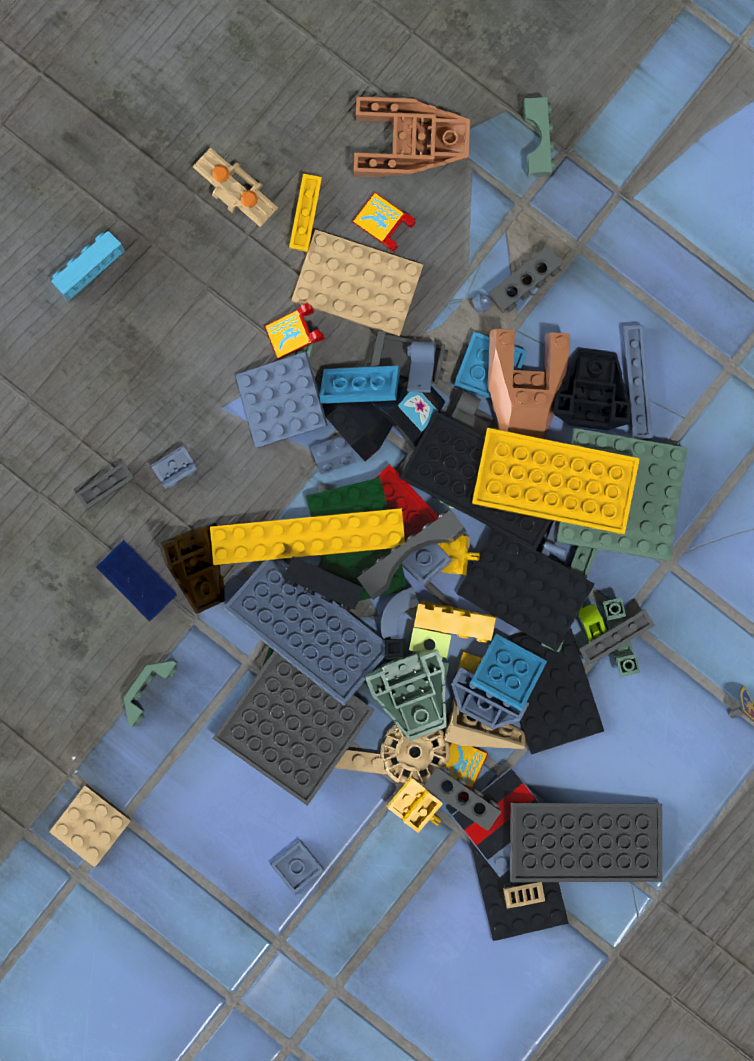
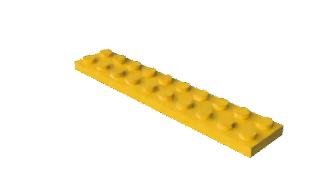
(307, 536)

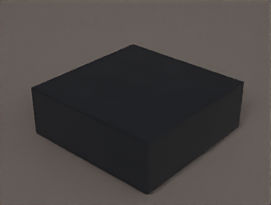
(394, 649)

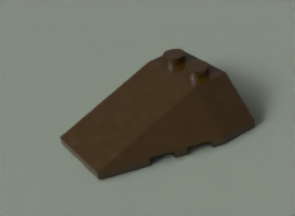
(191, 565)

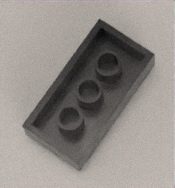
(322, 582)

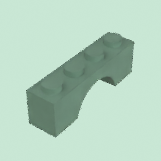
(536, 113)

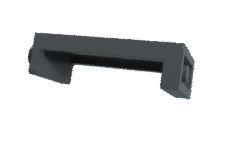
(394, 352)

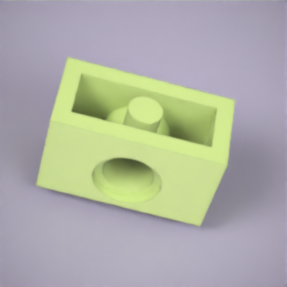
(441, 641)

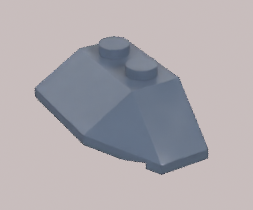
(482, 705)

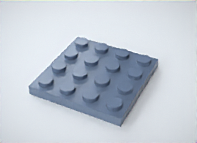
(281, 400)

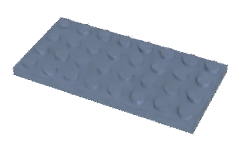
(307, 631)

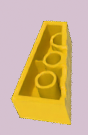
(455, 621)

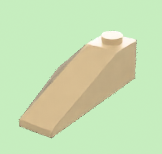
(469, 732)

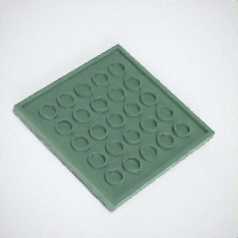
(653, 501)

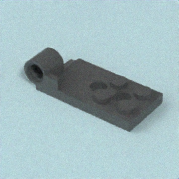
(468, 415)

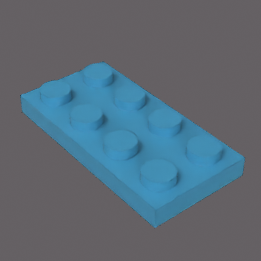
(359, 384)

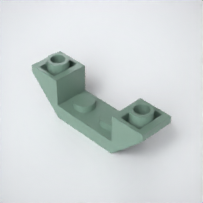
(624, 656)
(134, 713)

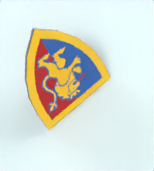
(746, 707)

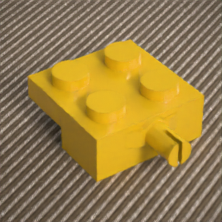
(460, 554)
(415, 805)

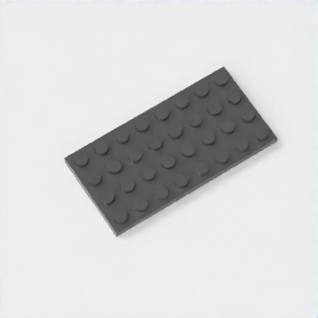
(585, 842)

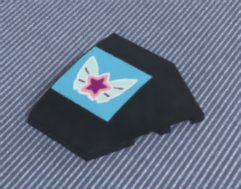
(410, 411)

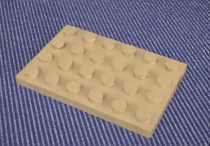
(357, 283)

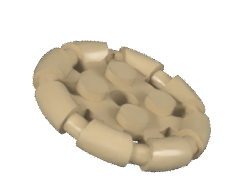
(411, 764)

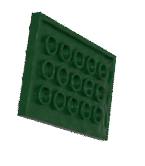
(354, 498)

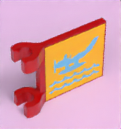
(381, 220)
(292, 333)
(466, 764)

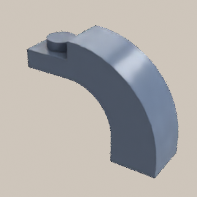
(396, 606)

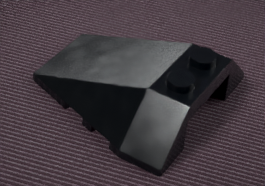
(593, 392)
(359, 425)

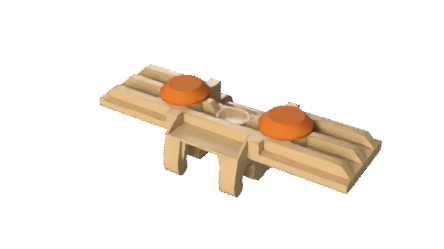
(231, 192)

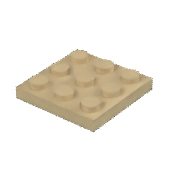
(90, 826)

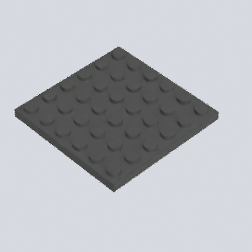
(291, 728)

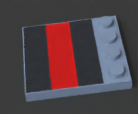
(495, 843)

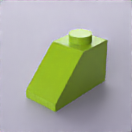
(591, 622)

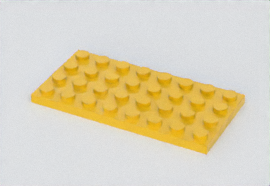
(555, 481)

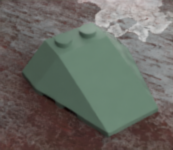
(412, 692)

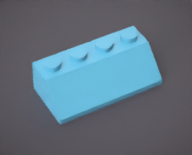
(88, 265)

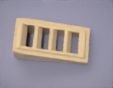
(507, 893)

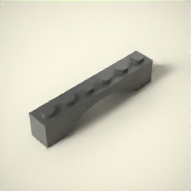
(379, 577)

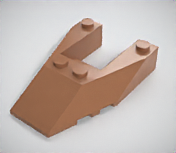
(421, 137)
(522, 397)

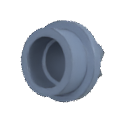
(482, 303)

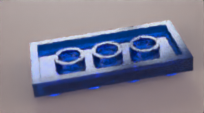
(136, 581)

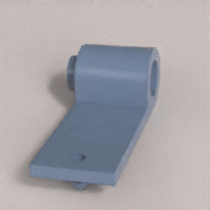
(422, 366)

